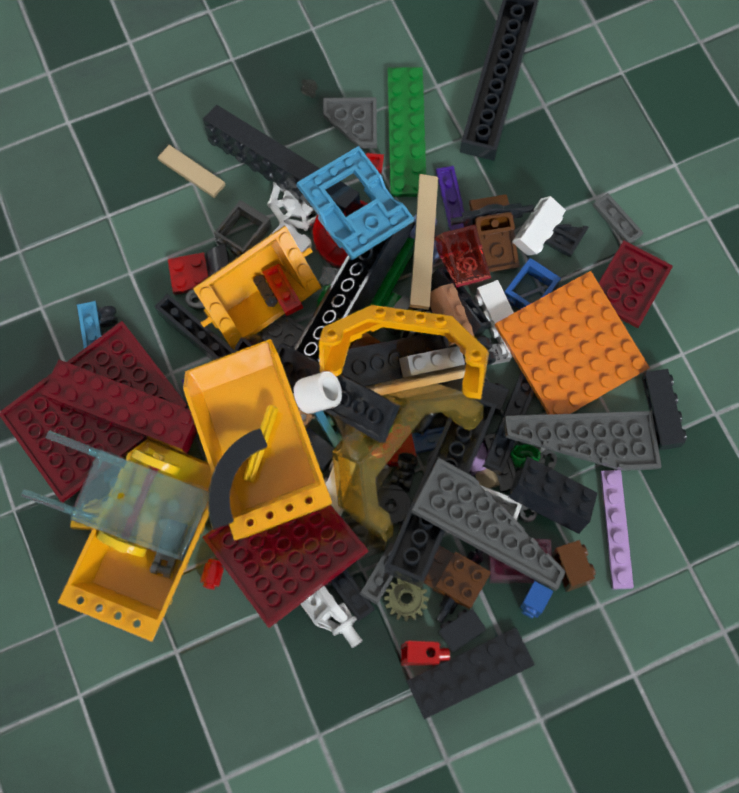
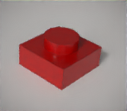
(377, 160)

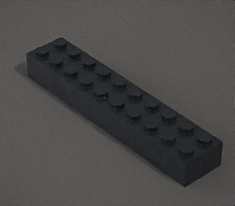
(498, 78)
(270, 158)
(352, 288)
(418, 538)

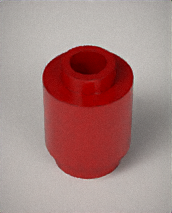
(212, 574)

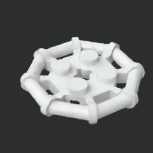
(293, 208)

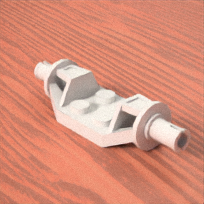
(322, 607)

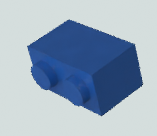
(535, 600)

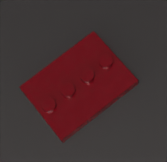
(633, 282)

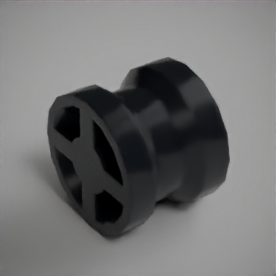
(107, 316)

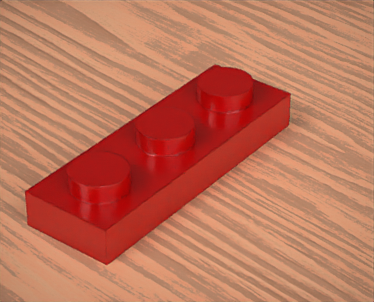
(282, 290)

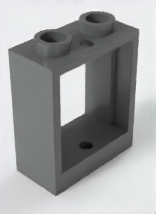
(252, 215)

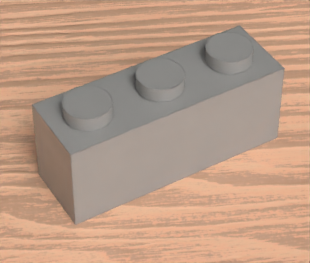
(431, 361)

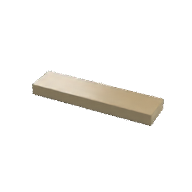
(191, 171)

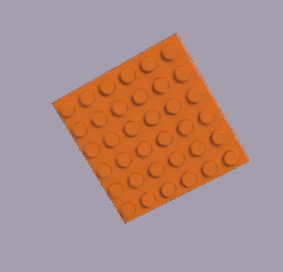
(571, 346)

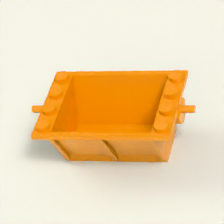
(233, 298)

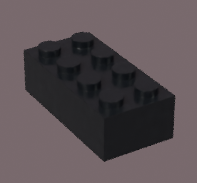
(553, 495)

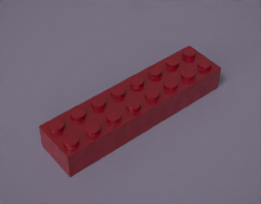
(121, 406)

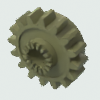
(401, 609)

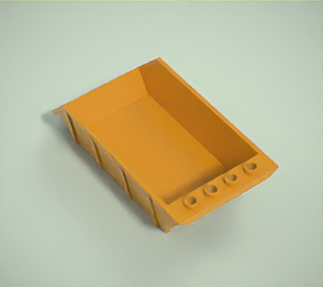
(231, 401)
(124, 580)

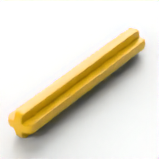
(266, 428)

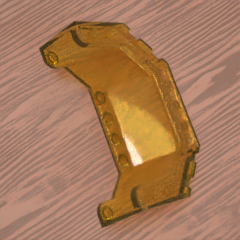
(361, 458)

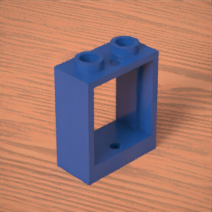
(538, 272)

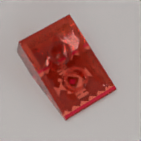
(463, 255)

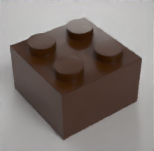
(576, 565)

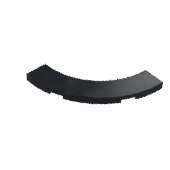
(224, 473)

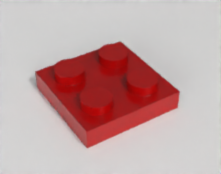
(187, 272)

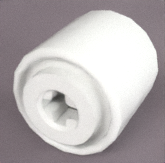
(317, 392)

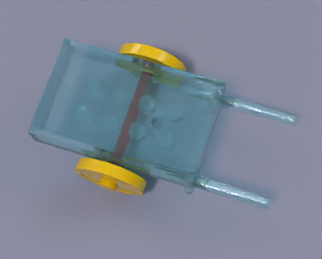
(155, 507)

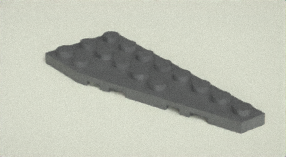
(609, 439)
(470, 513)

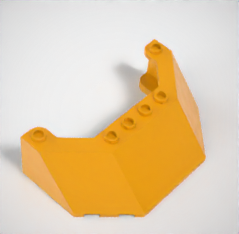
(338, 336)

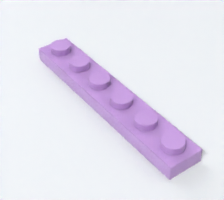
(616, 530)

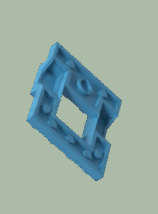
(365, 226)

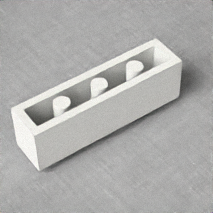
(495, 308)

